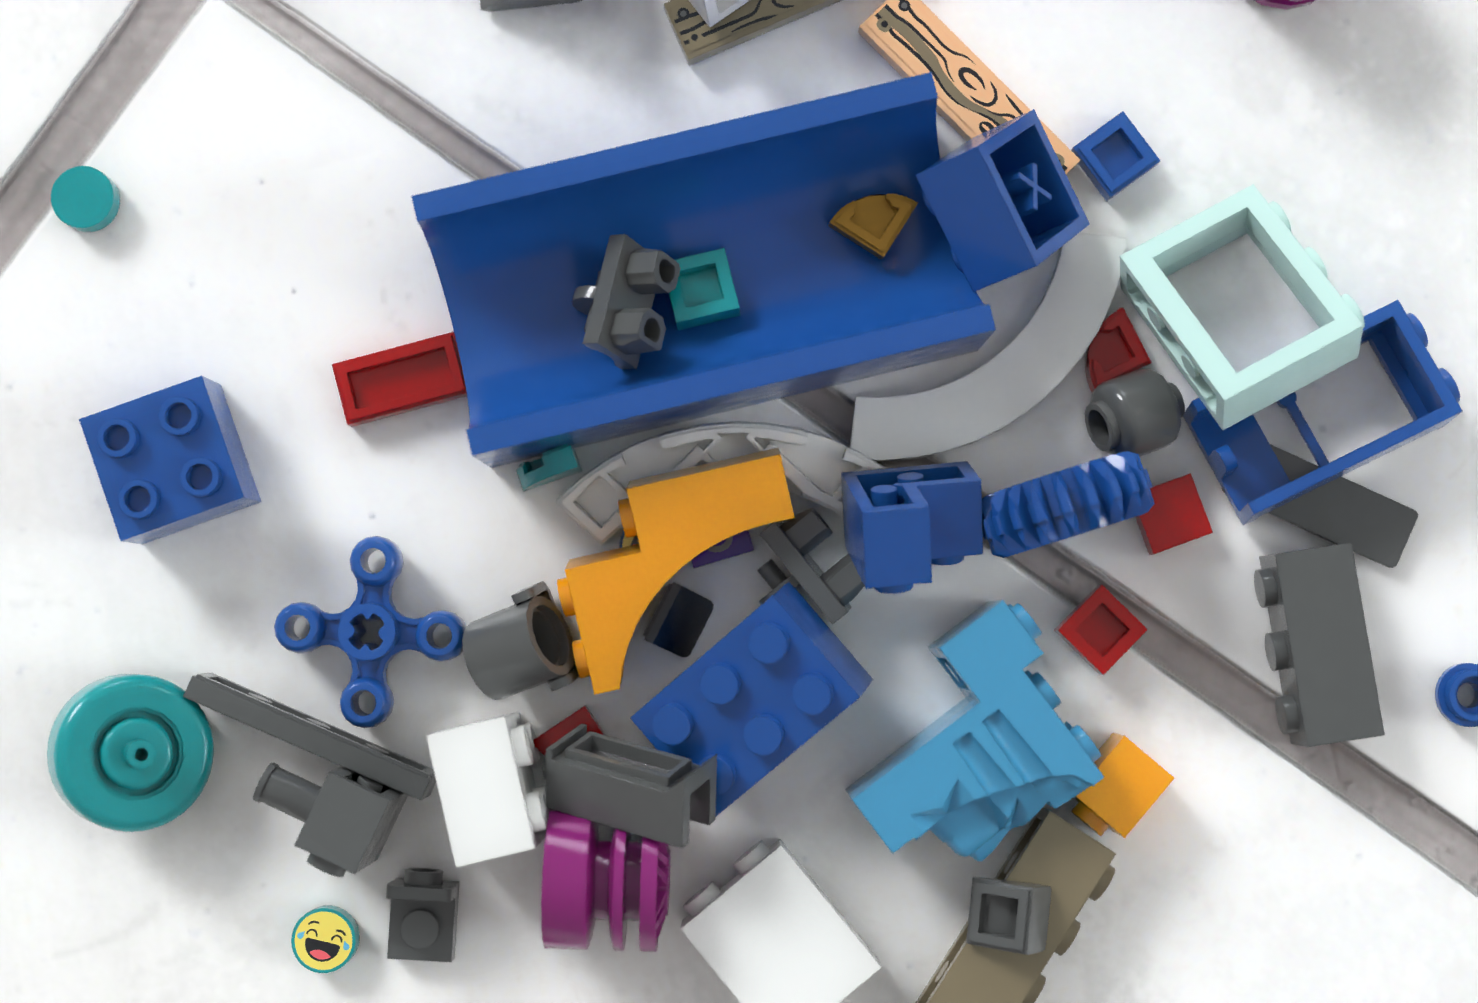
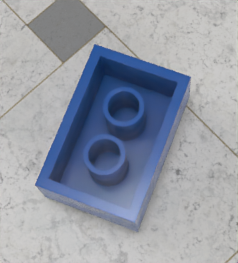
(756, 694)

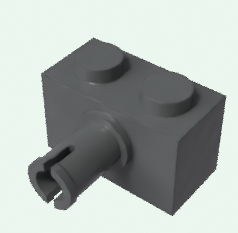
(342, 819)

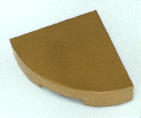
(873, 221)

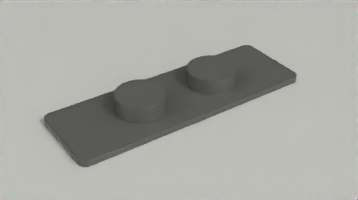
(1348, 514)

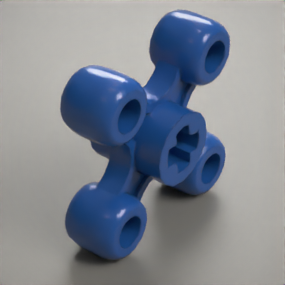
(345, 629)

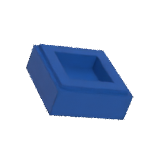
(1115, 156)

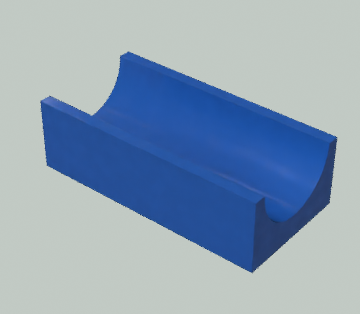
(761, 189)

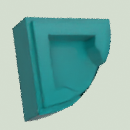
(551, 467)

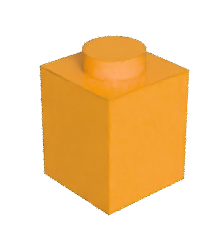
(1127, 790)

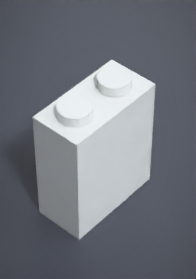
(777, 933)

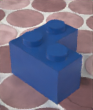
(910, 519)

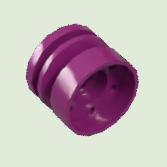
(601, 881)

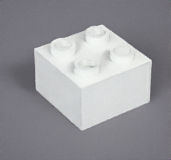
(489, 788)

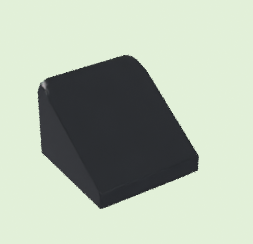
(678, 620)

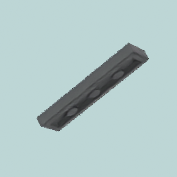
(311, 734)

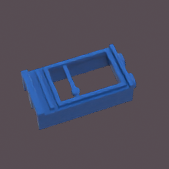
(1251, 469)

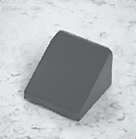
(1009, 915)

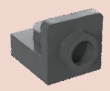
(422, 916)

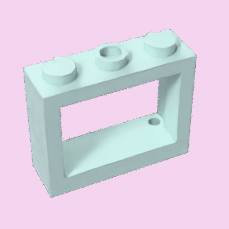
(1223, 391)

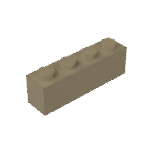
(1046, 854)

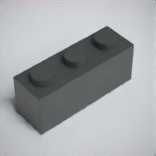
(1319, 645)

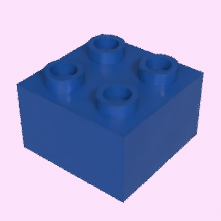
(1002, 201)
(170, 460)

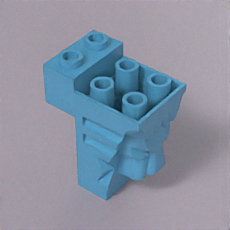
(990, 755)

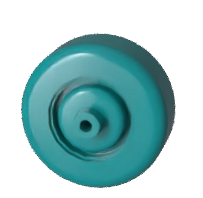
(130, 752)

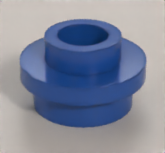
(1447, 690)

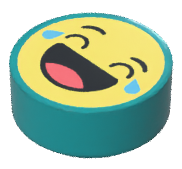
(325, 939)

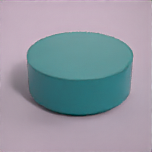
(85, 199)

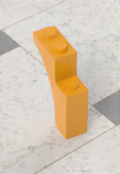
(674, 522)

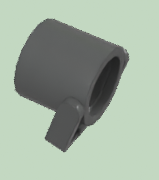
(520, 646)

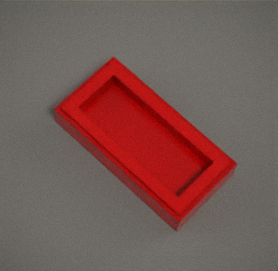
(400, 379)

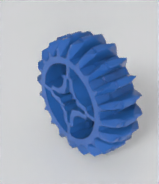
(1066, 503)

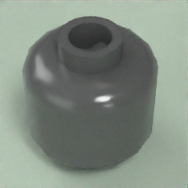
(1134, 413)

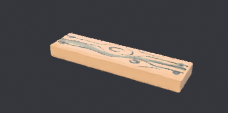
(966, 89)

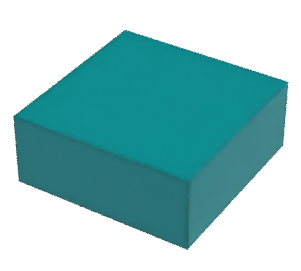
(704, 290)

